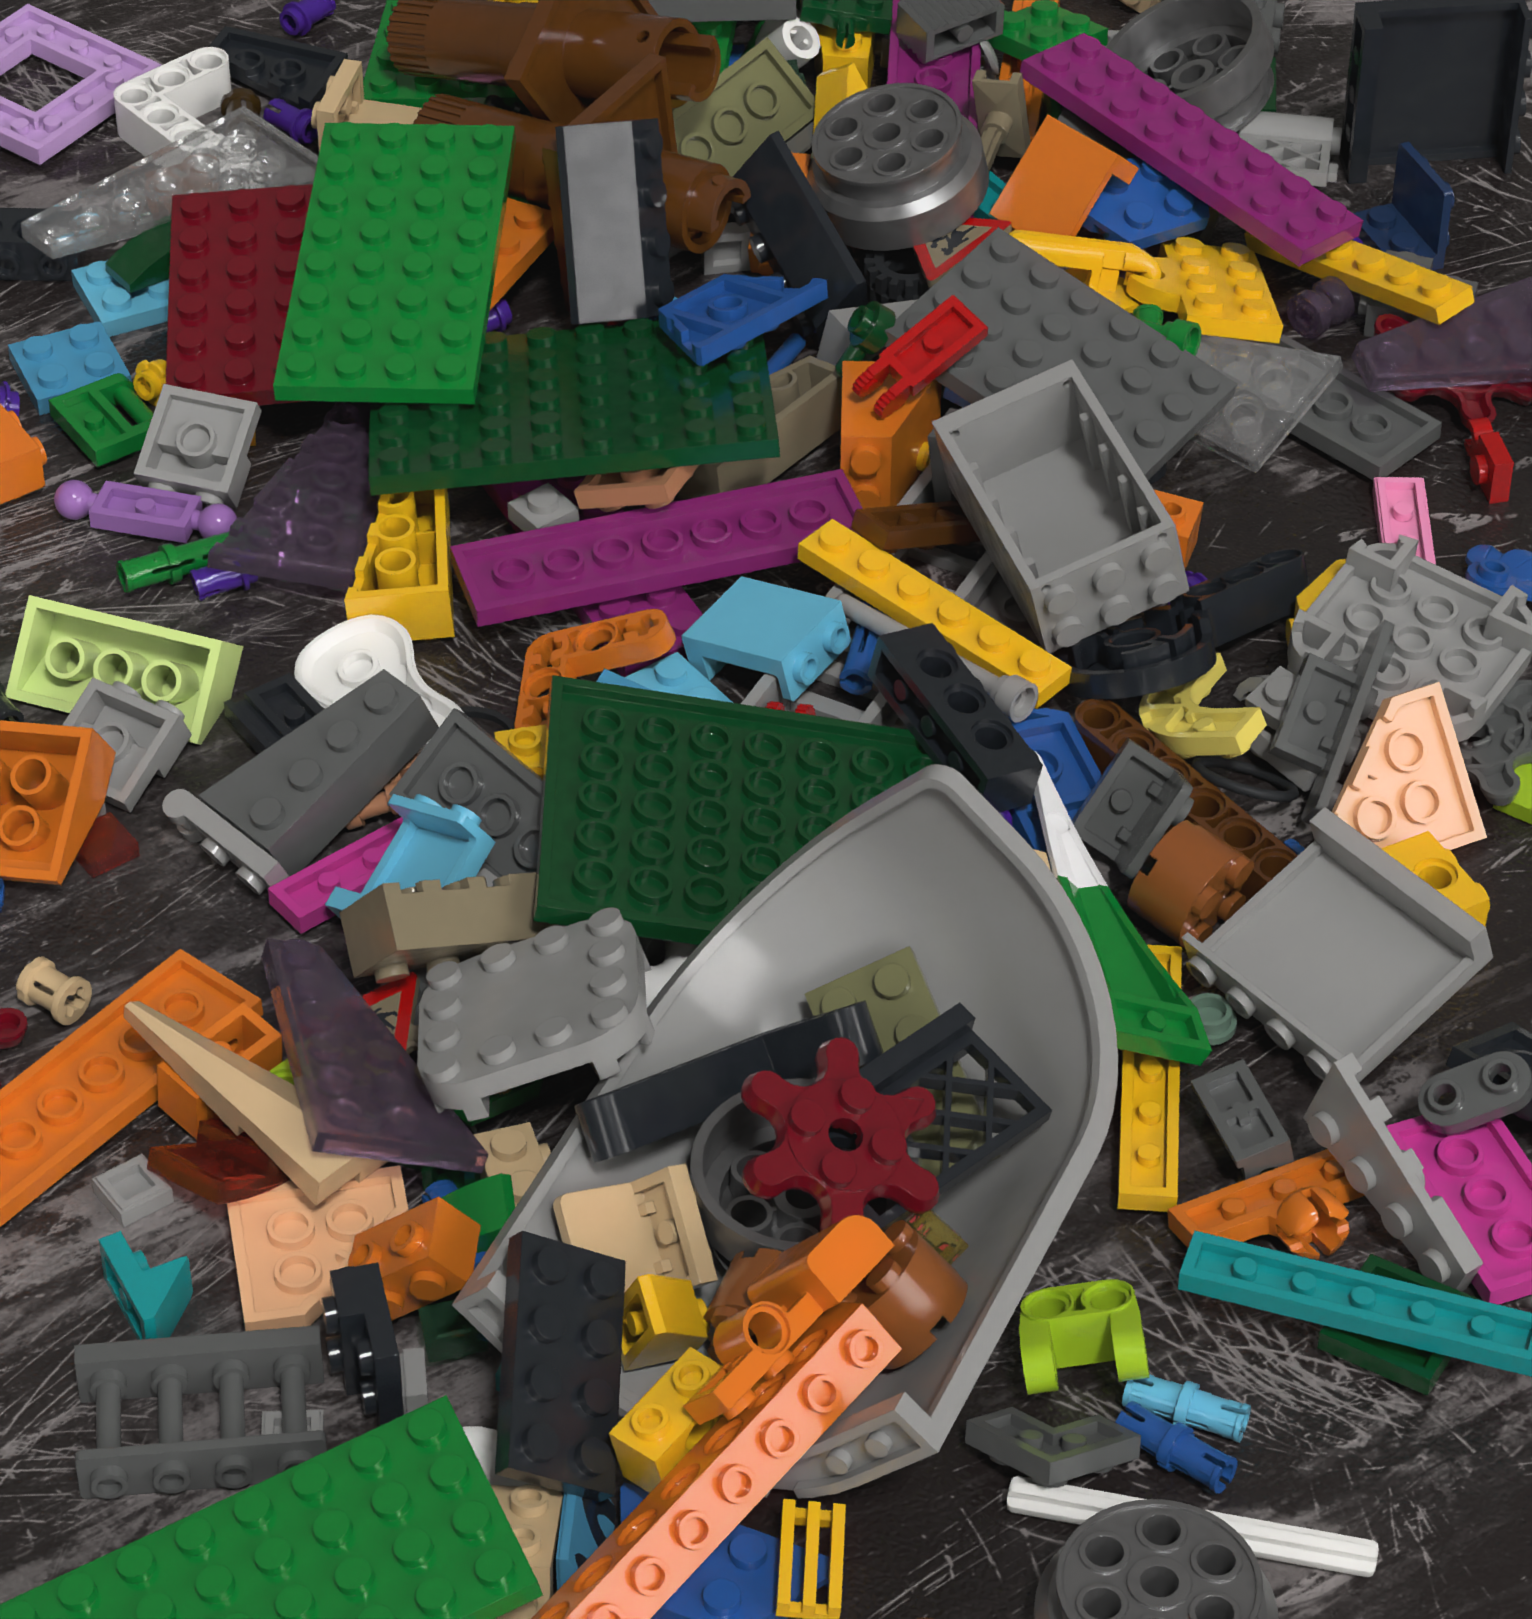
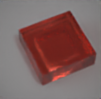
(106, 846)

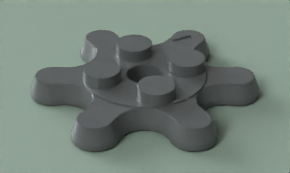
(1503, 746)

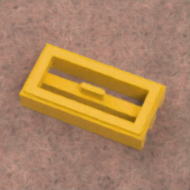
(813, 1519)

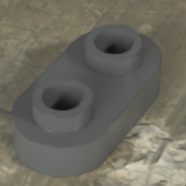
(1476, 1095)

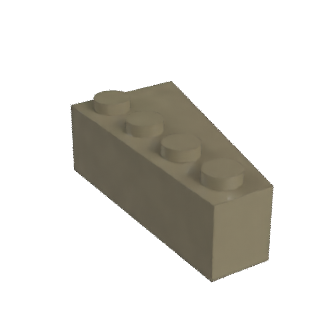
(435, 924)

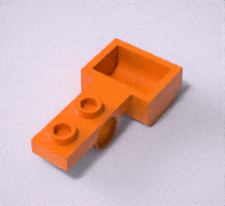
(785, 1304)

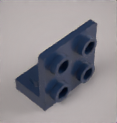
(1418, 211)

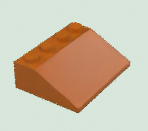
(48, 797)

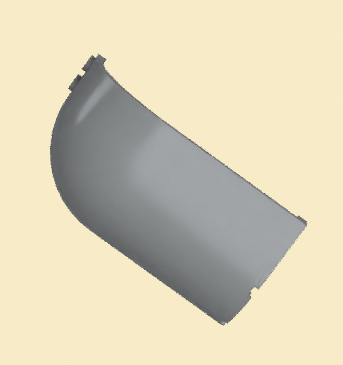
(989, 931)

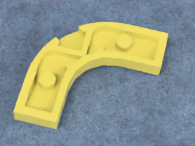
(1197, 730)

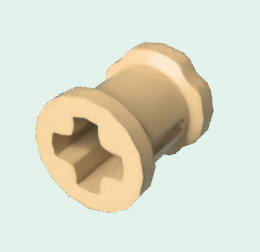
(54, 991)

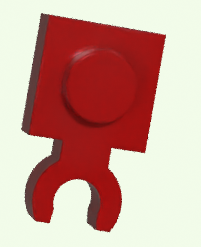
(1489, 461)

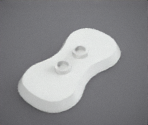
(356, 652)

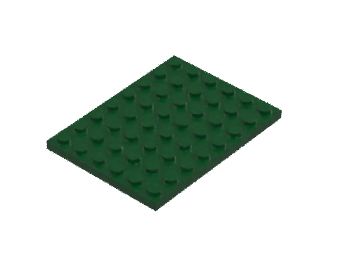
(579, 408)
(690, 800)

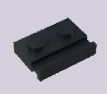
(271, 711)

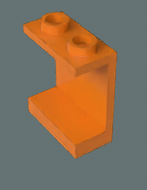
(1058, 181)

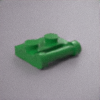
(97, 424)

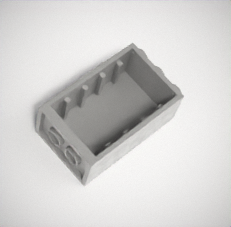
(1061, 506)

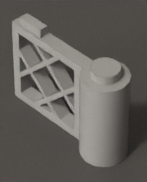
(1297, 143)

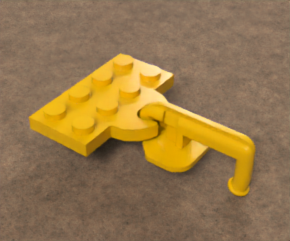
(1197, 281)

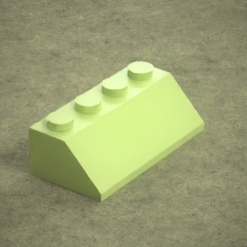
(70, 645)

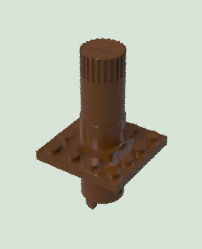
(550, 51)
(696, 189)

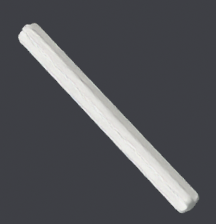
(1265, 1538)

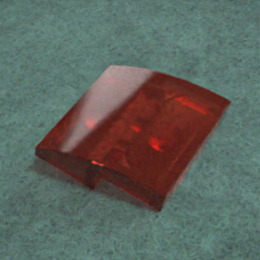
(218, 1166)

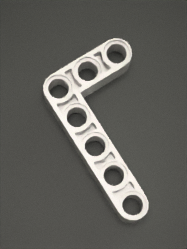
(168, 99)

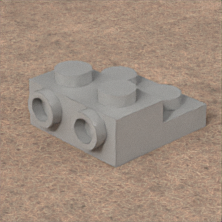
(198, 445)
(140, 732)

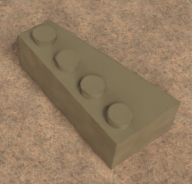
(806, 413)

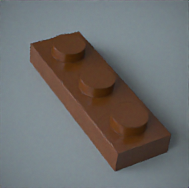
(915, 526)

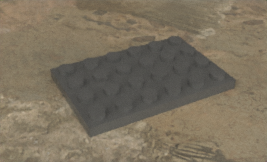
(1048, 317)

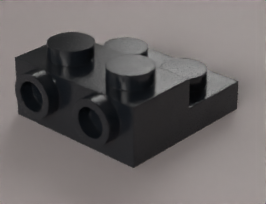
(364, 1340)

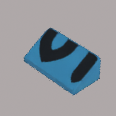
(582, 1530)

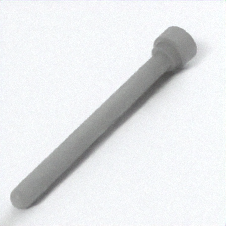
(1010, 693)

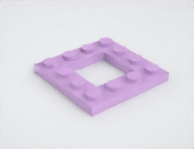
(80, 108)

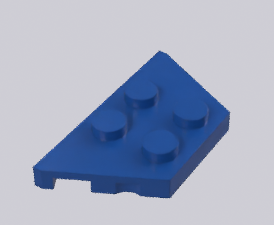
(1146, 210)
(734, 311)
(1067, 762)
(735, 1578)

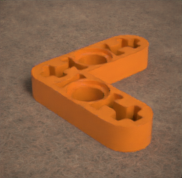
(632, 640)

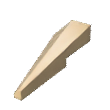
(249, 1101)

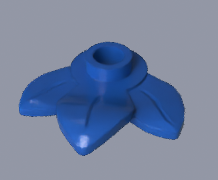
(1498, 570)

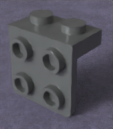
(1133, 808)

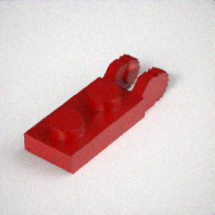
(922, 354)

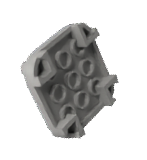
(1441, 632)
(533, 1011)

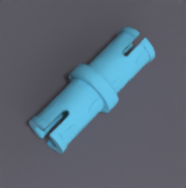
(1189, 1406)

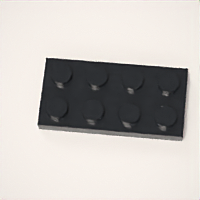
(560, 1366)

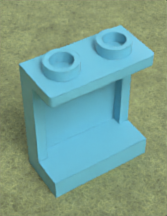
(769, 632)
(426, 847)

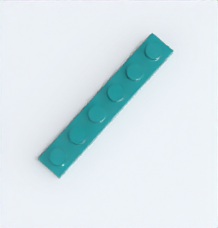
(1358, 1302)

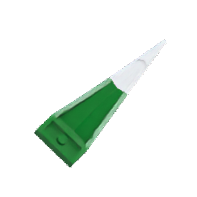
(1146, 1002)

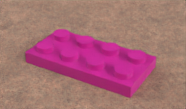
(1488, 1192)

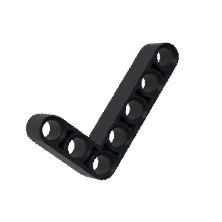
(695, 1088)

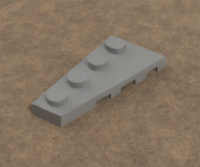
(1388, 1176)

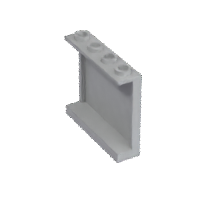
(1341, 951)

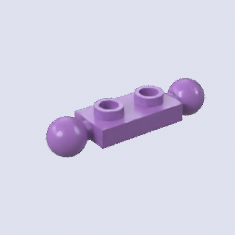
(142, 510)

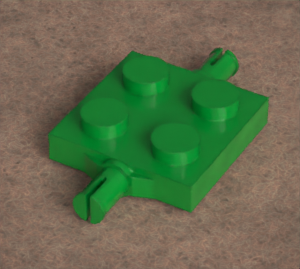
(1041, 28)

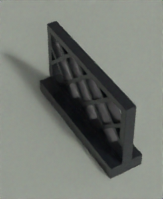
(917, 1063)

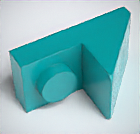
(147, 1296)

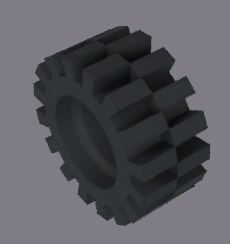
(893, 276)

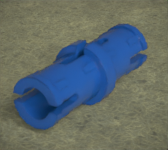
(1179, 1448)

